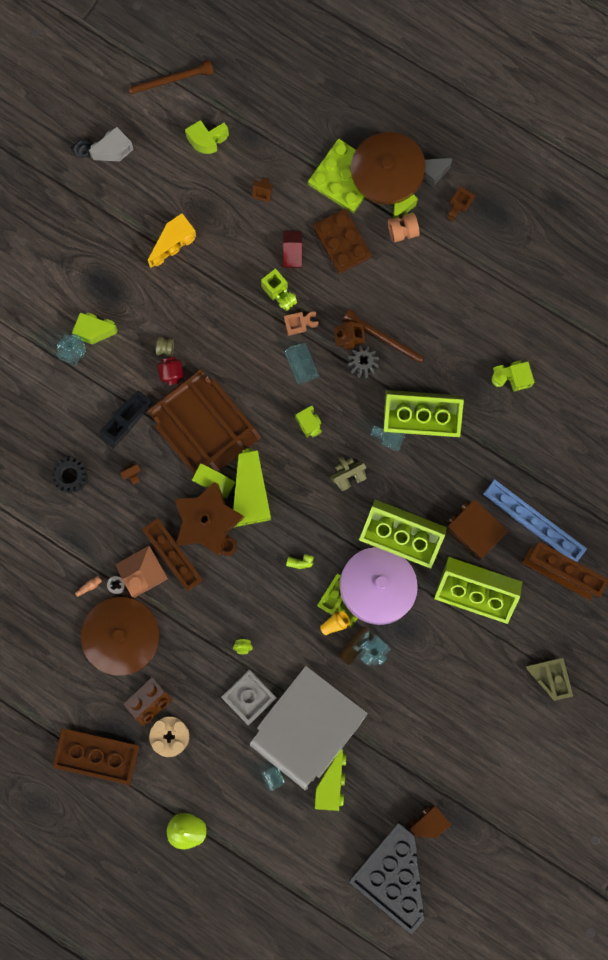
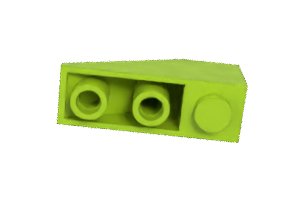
(328, 788)

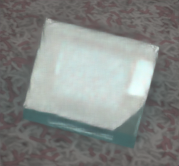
(273, 778)

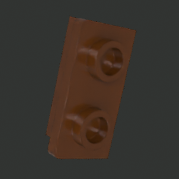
(147, 702)

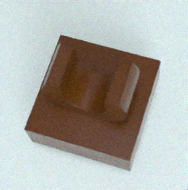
(262, 190)
(130, 472)

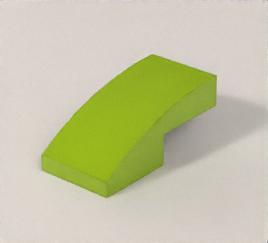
(206, 477)

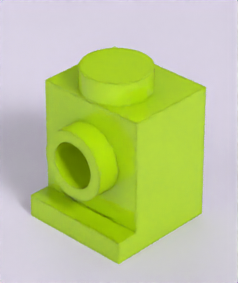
(308, 422)

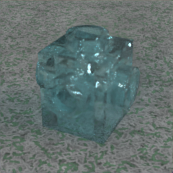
(71, 349)
(381, 648)

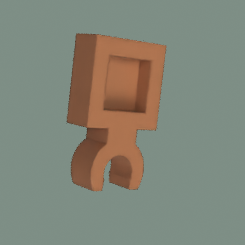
(297, 323)

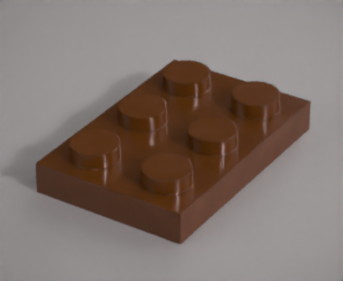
(342, 241)

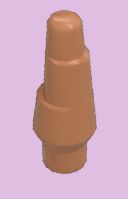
(89, 585)

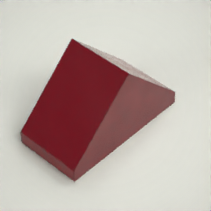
(292, 249)

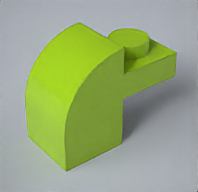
(206, 141)

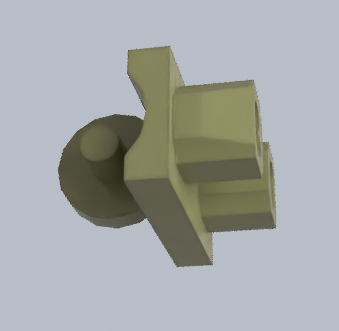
(356, 470)

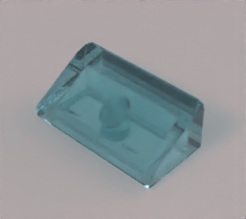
(301, 363)

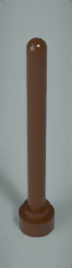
(204, 68)
(351, 316)

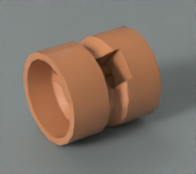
(403, 227)

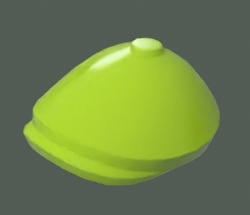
(186, 831)

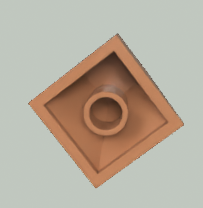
(141, 572)

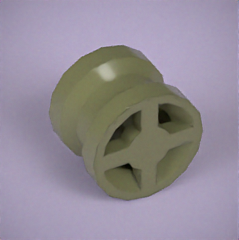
(165, 346)

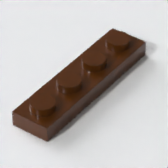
(172, 555)

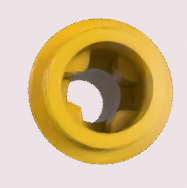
(335, 623)

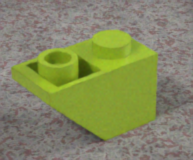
(93, 329)

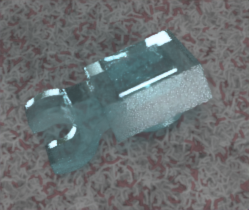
(389, 439)

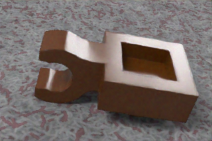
(460, 201)

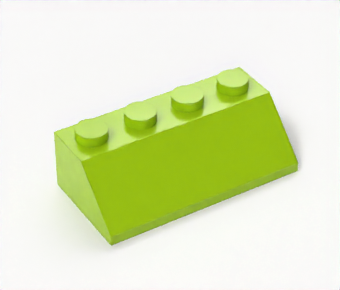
(423, 413)
(403, 534)
(478, 590)

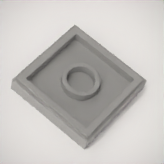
(248, 697)

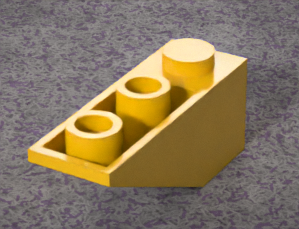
(174, 236)

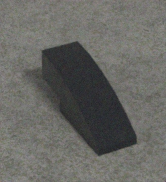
(125, 419)

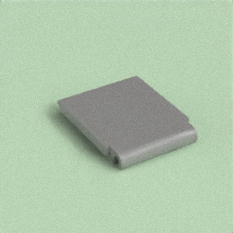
(307, 728)

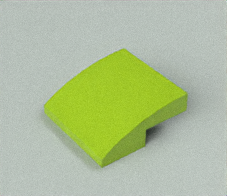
(333, 602)

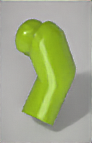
(300, 564)

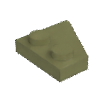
(553, 678)

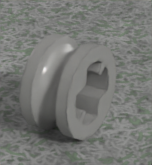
(115, 579)

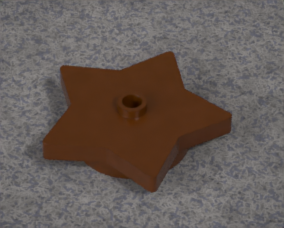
(220, 520)

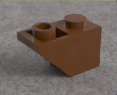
(429, 824)

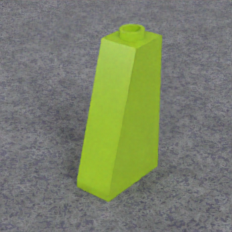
(250, 490)

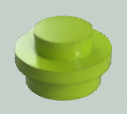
(242, 646)

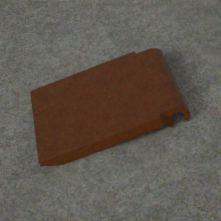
(203, 424)

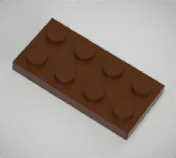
(96, 756)

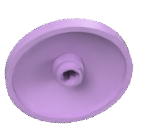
(378, 586)

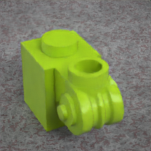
(277, 288)
(518, 374)

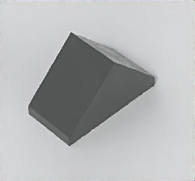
(436, 169)

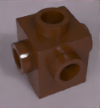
(349, 335)

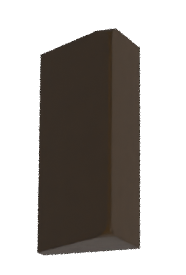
(353, 648)

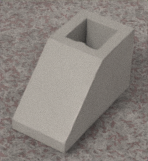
(112, 147)

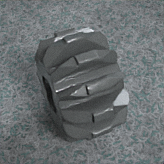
(363, 369)

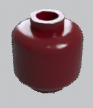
(170, 370)

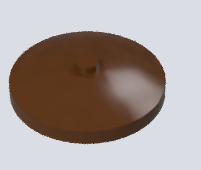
(388, 168)
(120, 636)

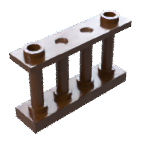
(565, 571)

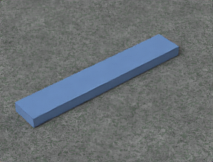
(533, 521)

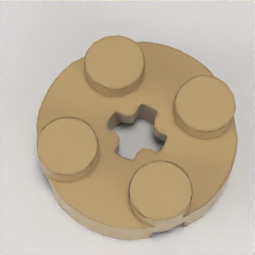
(161, 728)

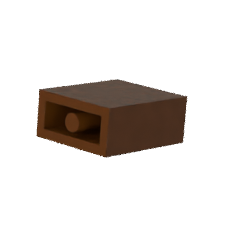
(476, 529)

